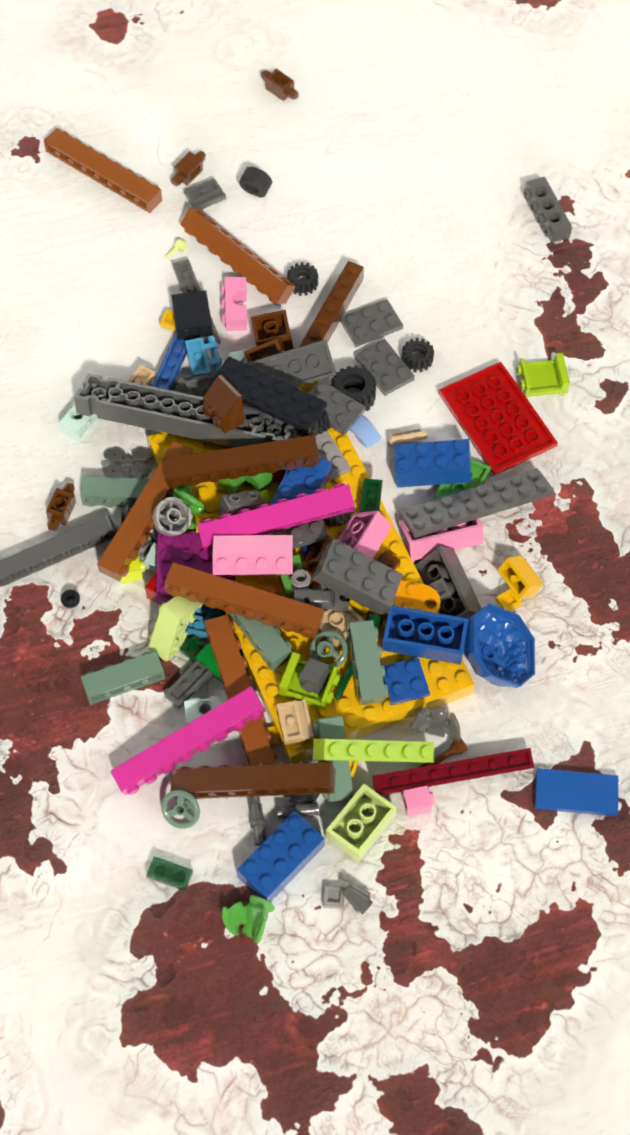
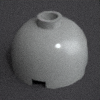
(171, 516)

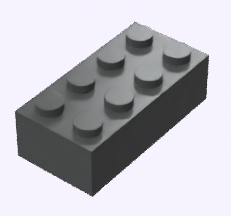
(357, 576)

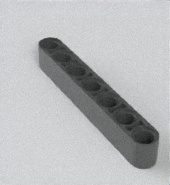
(56, 549)

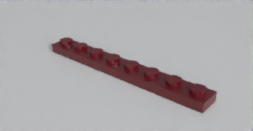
(453, 771)

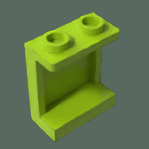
(543, 377)
(291, 687)

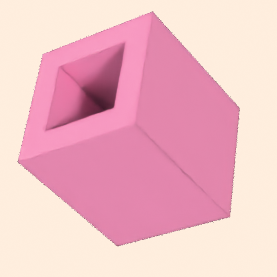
(417, 800)

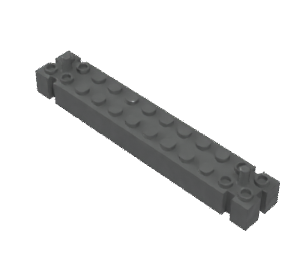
(173, 413)

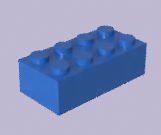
(433, 463)
(303, 481)
(425, 634)
(280, 857)

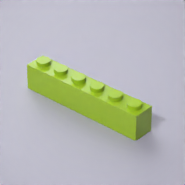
(373, 750)

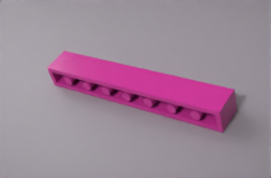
(280, 515)
(188, 741)

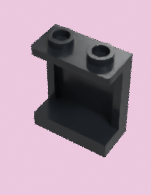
(192, 315)

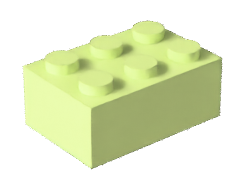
(361, 823)

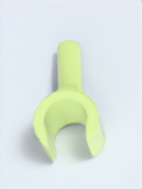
(179, 245)

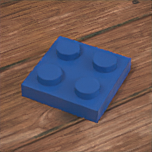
(405, 681)

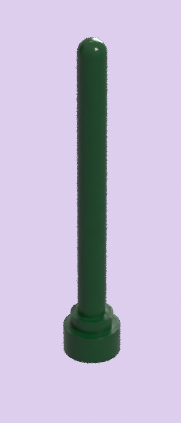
(349, 670)

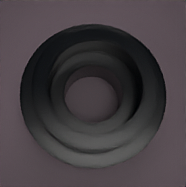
(70, 594)

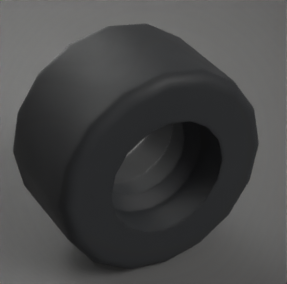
(255, 181)

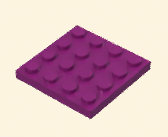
(184, 550)

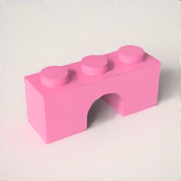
(235, 315)

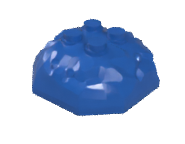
(500, 647)

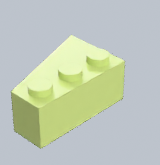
(171, 626)

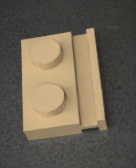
(295, 721)

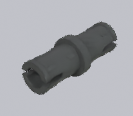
(301, 809)
(257, 823)

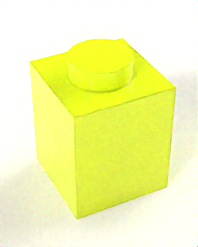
(135, 571)

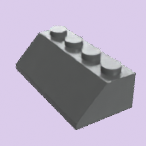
(445, 564)

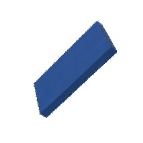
(576, 792)

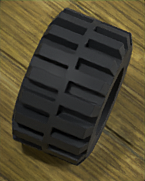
(356, 378)

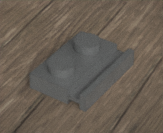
(205, 194)

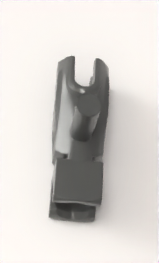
(321, 598)

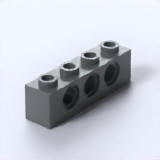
(547, 209)

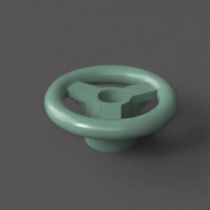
(321, 648)
(184, 800)

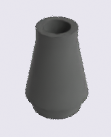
(357, 899)

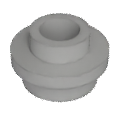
(300, 574)

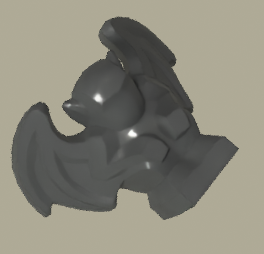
(437, 723)

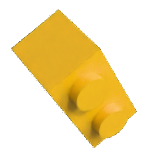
(520, 577)

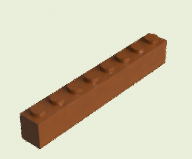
(103, 170)
(237, 256)
(138, 523)
(244, 600)
(235, 680)

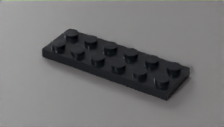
(272, 395)

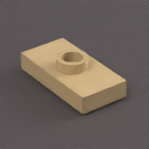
(407, 437)

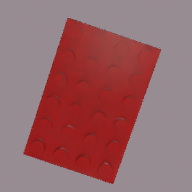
(497, 418)

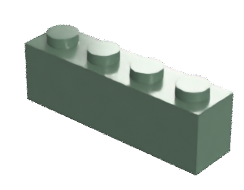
(110, 491)
(265, 640)
(366, 662)
(123, 677)
(333, 728)

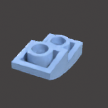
(365, 432)

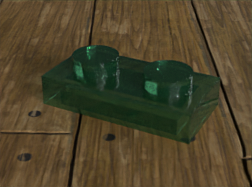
(169, 873)

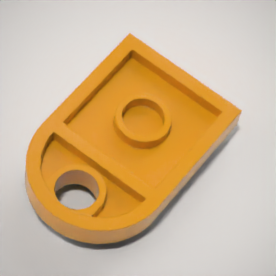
(415, 596)

